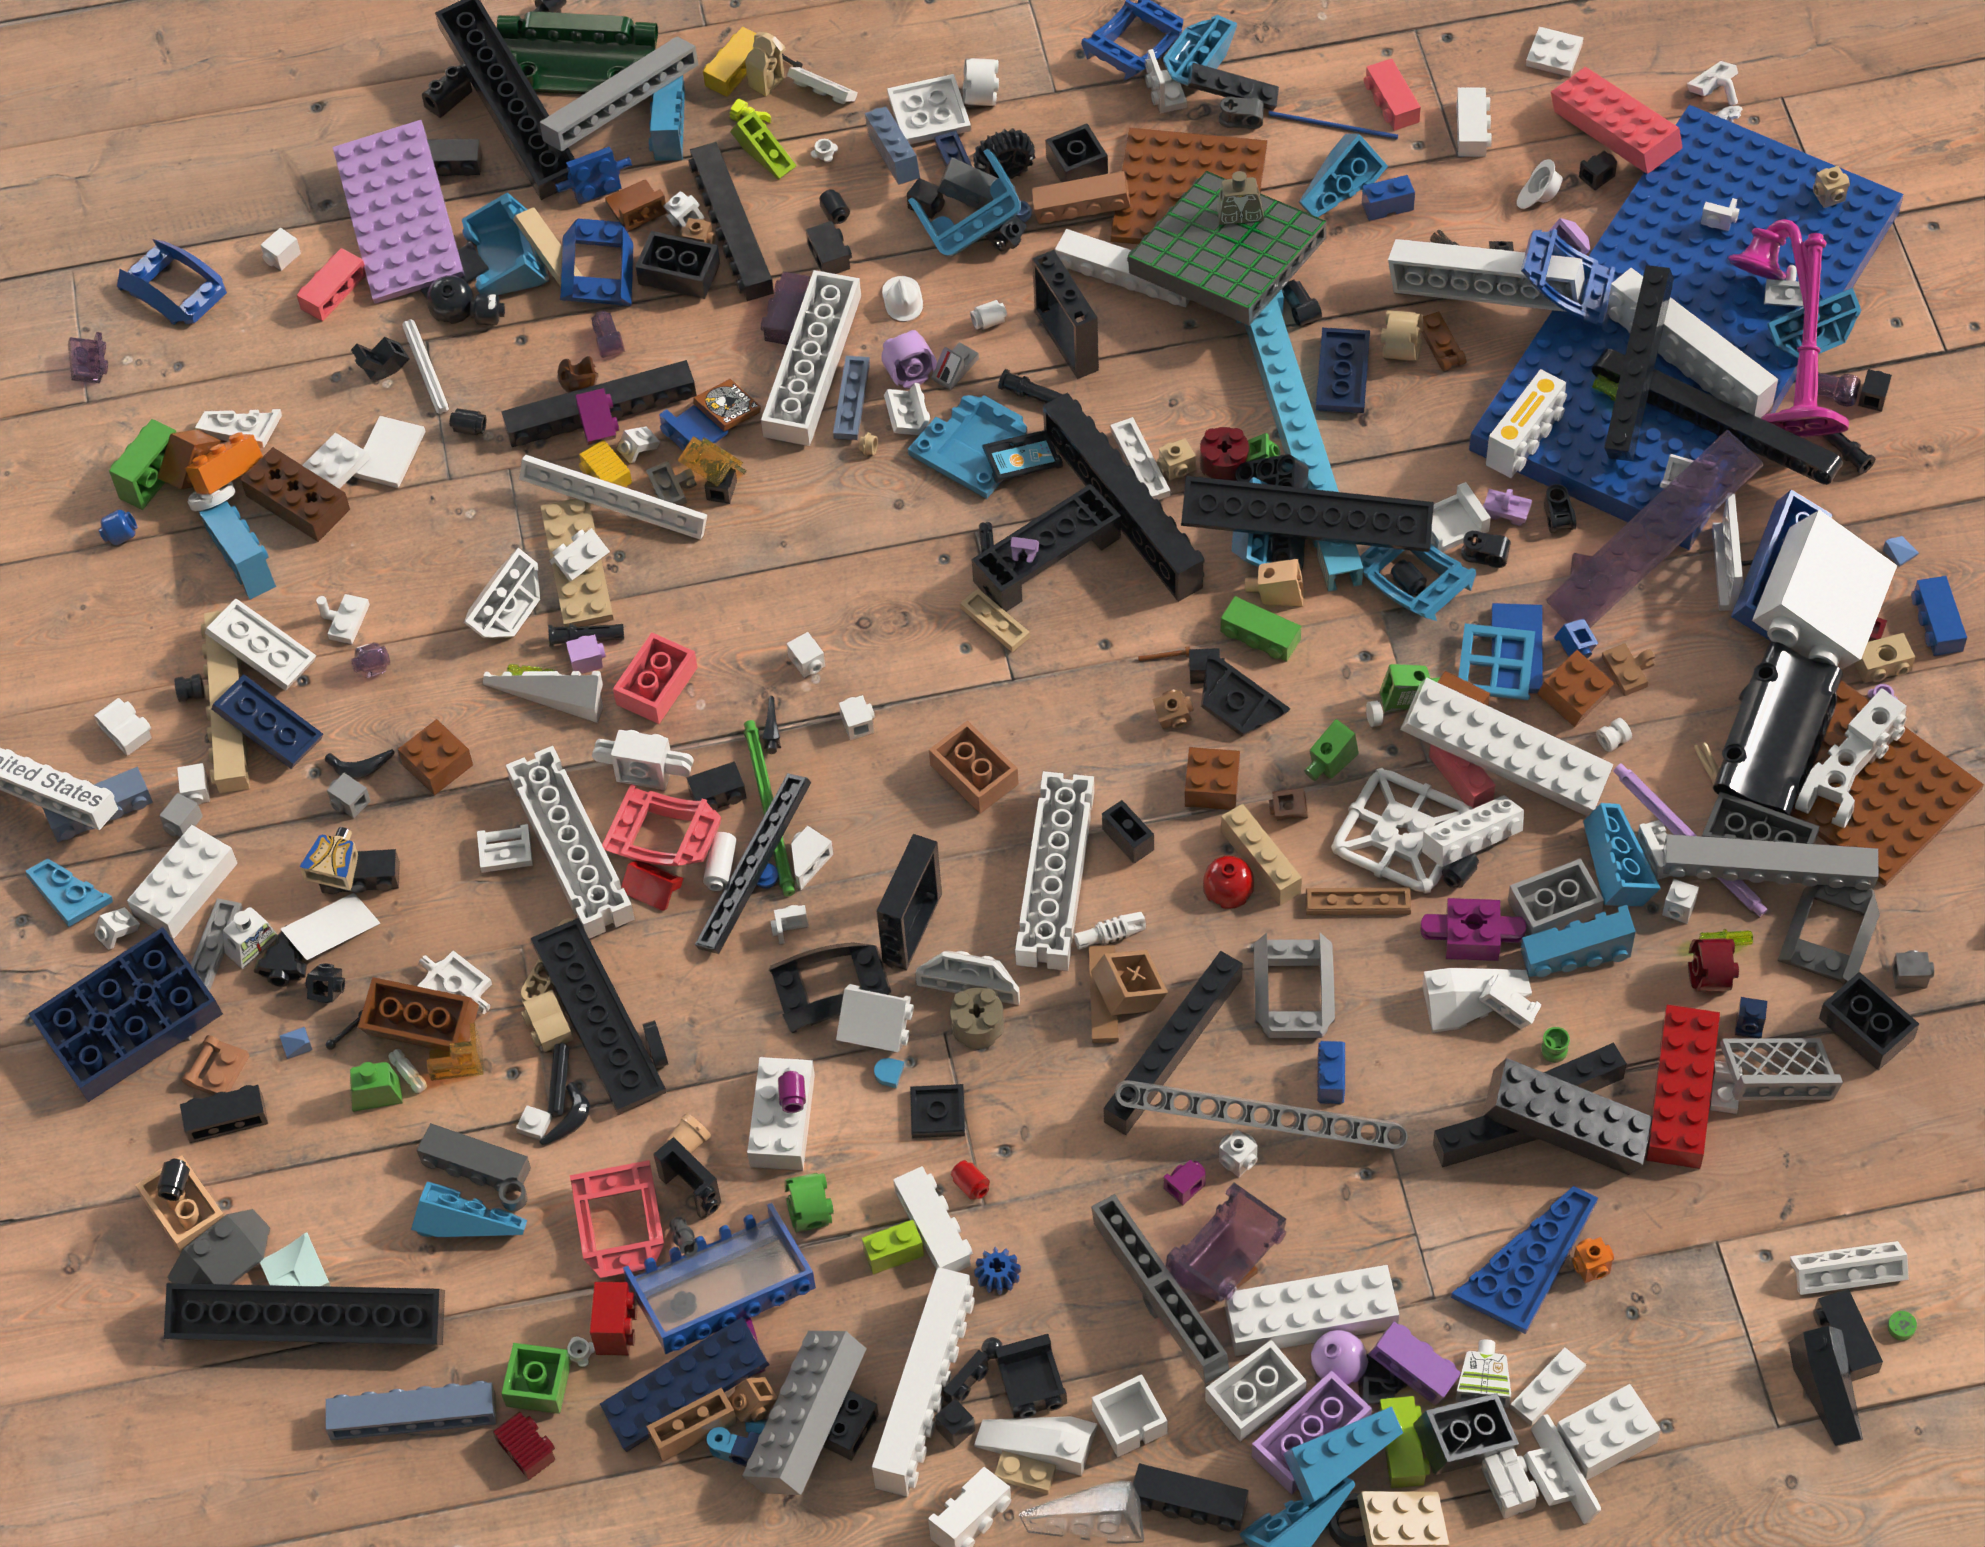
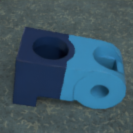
(731, 1446)

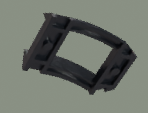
(792, 991)

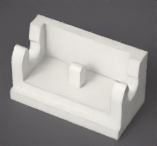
(1652, 839)
(1509, 1002)

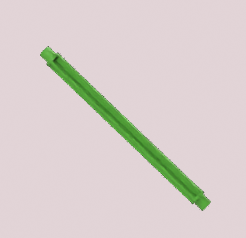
(752, 735)

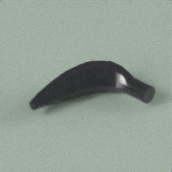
(360, 768)
(573, 1120)

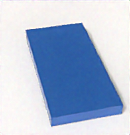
(1523, 618)

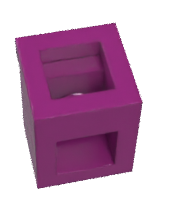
(1185, 1181)

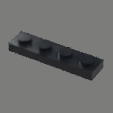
(1231, 85)

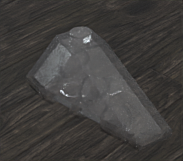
(1100, 1511)

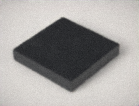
(937, 1111)

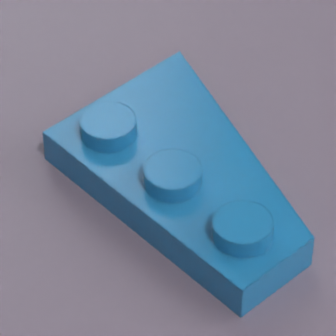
(65, 893)

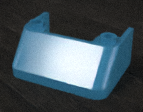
(954, 238)

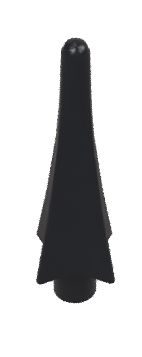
(771, 734)

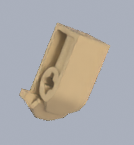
(765, 63)

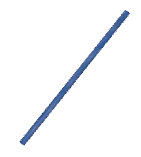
(1335, 125)

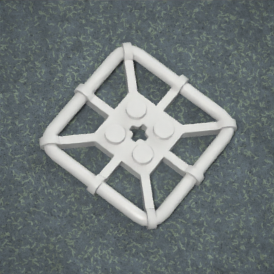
(1386, 831)

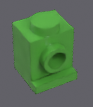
(1263, 447)

